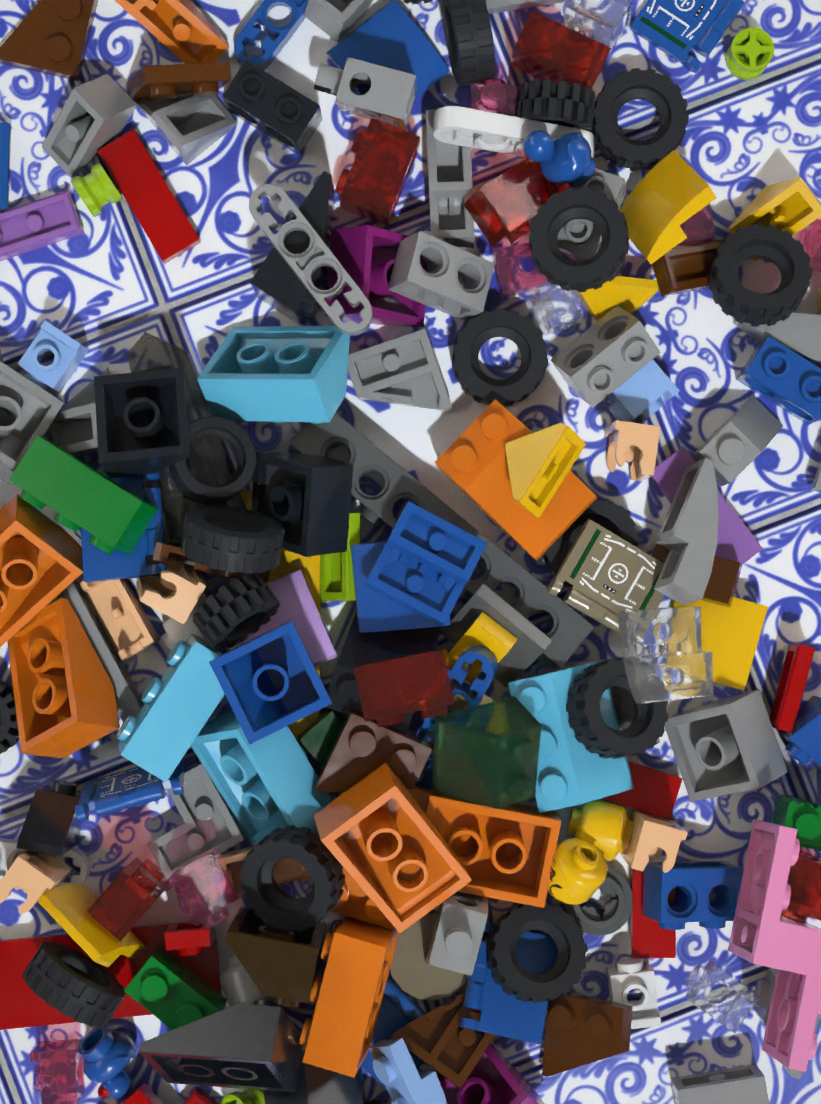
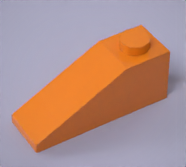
(179, 27)

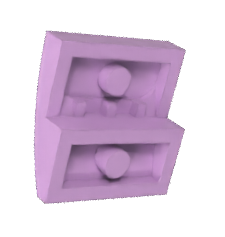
(299, 606)

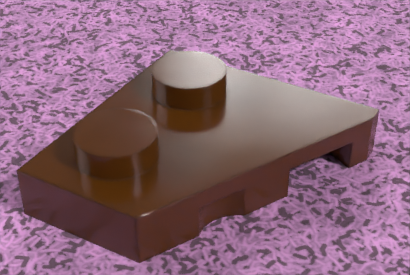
(52, 38)

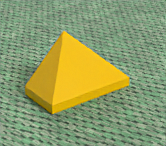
(785, 204)
(622, 291)
(540, 465)

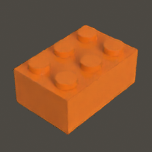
(348, 995)

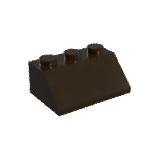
(276, 960)

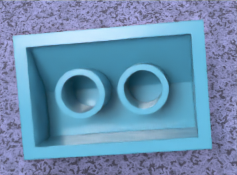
(277, 374)
(173, 709)
(566, 770)
(262, 781)

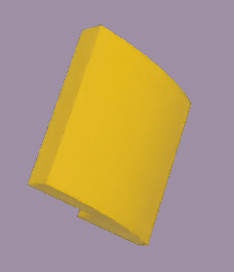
(662, 203)
(732, 637)
(69, 908)

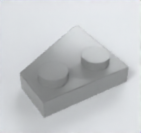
(400, 373)

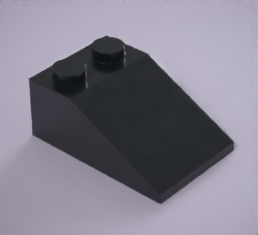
(276, 281)
(370, 648)
(231, 1049)

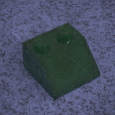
(487, 754)

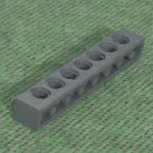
(567, 626)

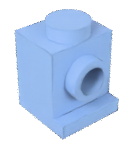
(67, 357)
(641, 393)

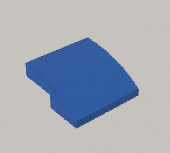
(393, 42)
(425, 564)
(374, 610)

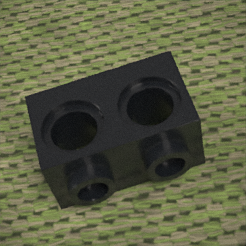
(272, 107)

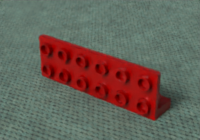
(23, 1008)

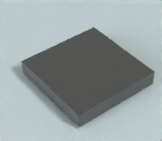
(530, 641)

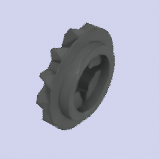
(615, 910)

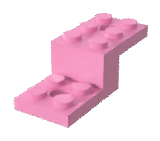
(779, 943)

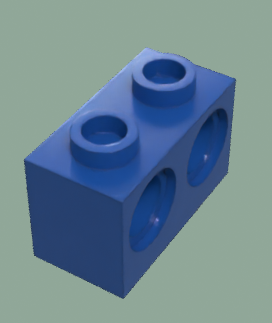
(784, 380)
(693, 885)

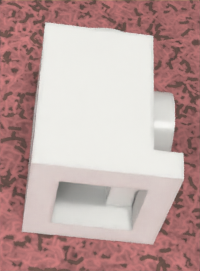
(631, 975)

